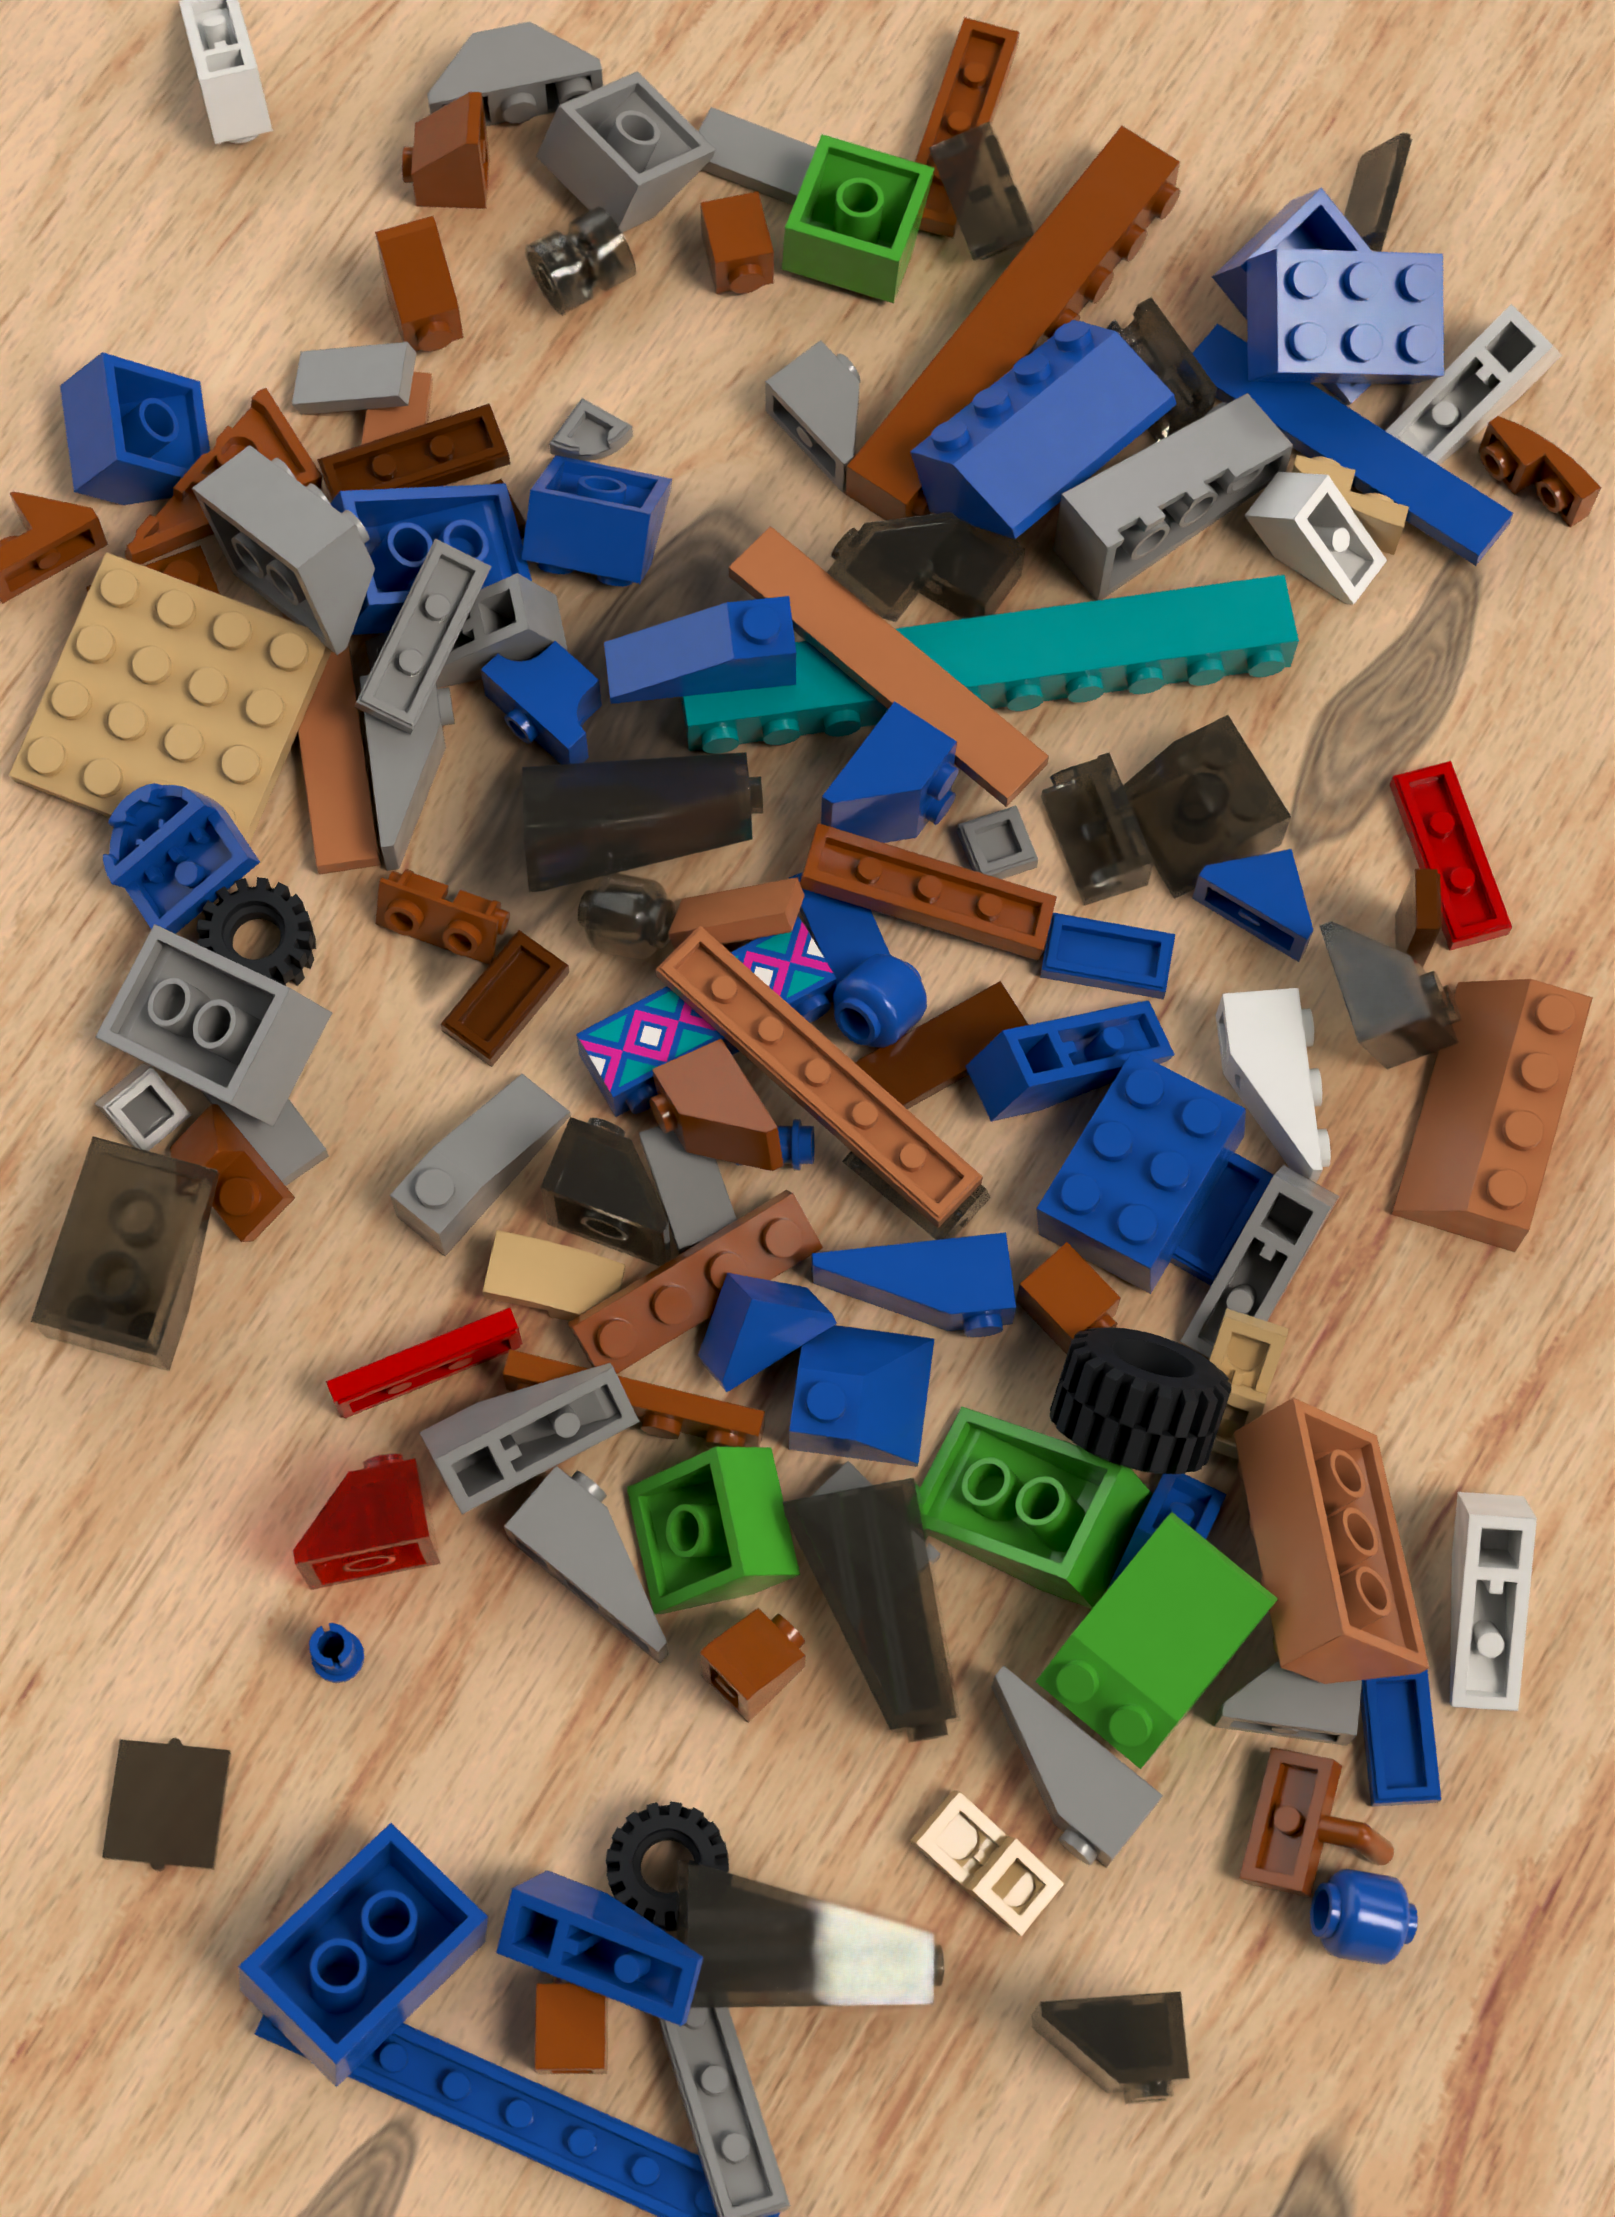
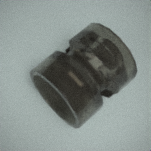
(583, 259)

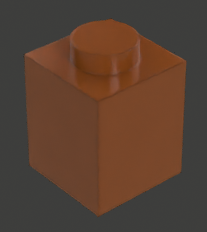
(737, 243)
(1067, 1297)
(570, 2029)

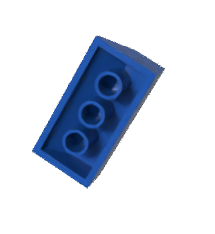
(1040, 430)

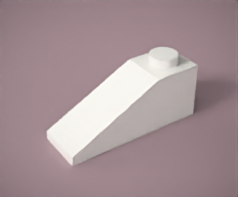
(226, 69)
(1476, 387)
(1490, 1599)

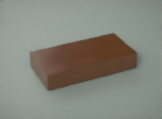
(1419, 915)
(505, 998)

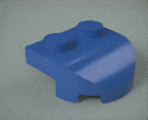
(174, 852)

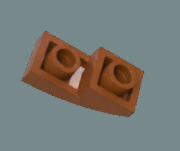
(1526, 458)

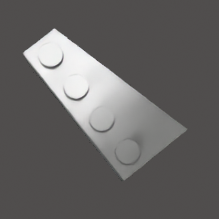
(1167, 494)

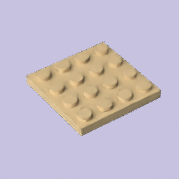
(170, 693)

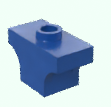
(545, 700)

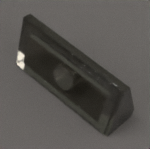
(1376, 189)

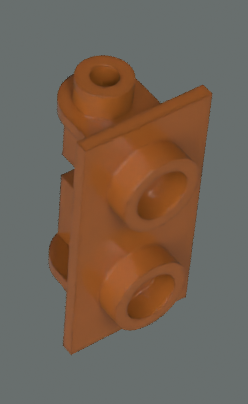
(418, 910)

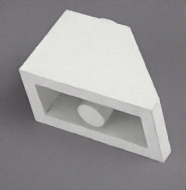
(1316, 533)

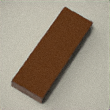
(420, 456)
(942, 1047)

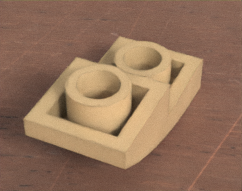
(1376, 512)

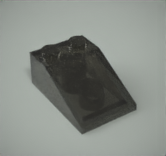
(128, 1254)

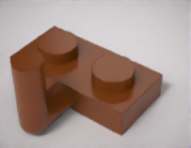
(1296, 1821)

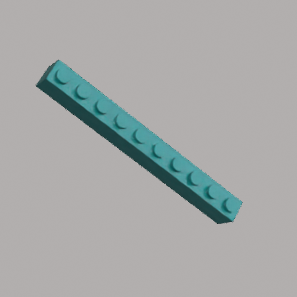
(1030, 659)

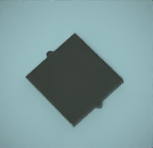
(167, 1804)

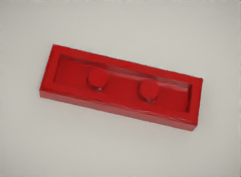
(1448, 841)
(425, 1363)

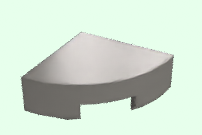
(590, 434)

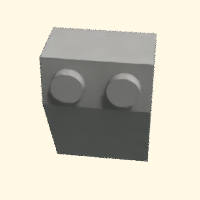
(214, 1024)

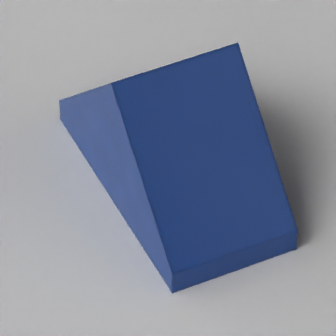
(1260, 897)
(757, 1326)

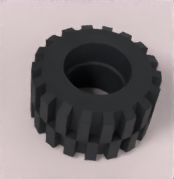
(1140, 1400)

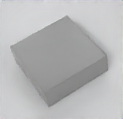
(998, 844)

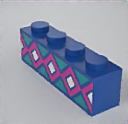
(664, 1027)

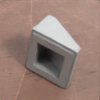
(143, 1108)

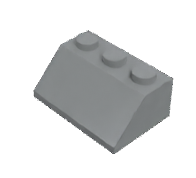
(289, 544)

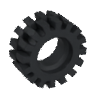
(264, 903)
(638, 1835)

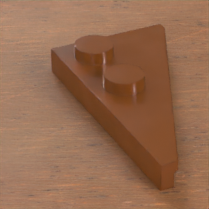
(182, 517)

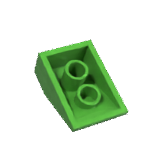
(1032, 1506)
(1156, 1640)

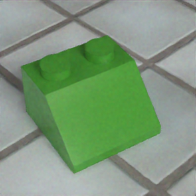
(856, 218)
(713, 1528)

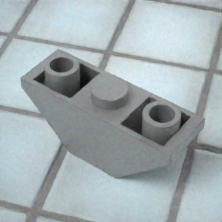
(518, 72)

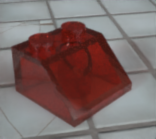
(370, 1526)

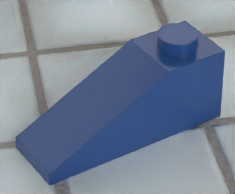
(706, 653)
(1063, 1058)
(937, 1282)
(599, 1946)

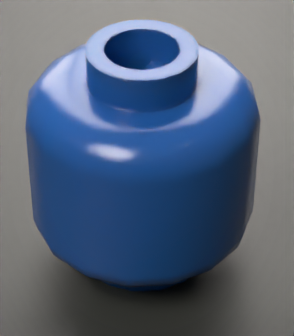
(879, 1001)
(1363, 1916)

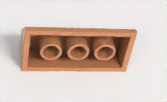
(1493, 1110)
(1328, 1547)

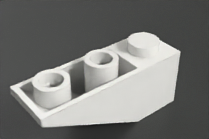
(1268, 1067)

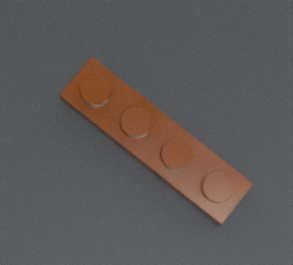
(965, 101)
(928, 892)
(689, 1285)
(659, 1409)

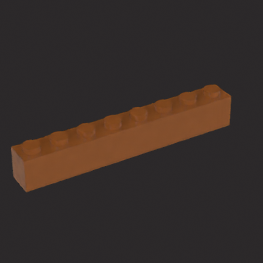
(1036, 294)

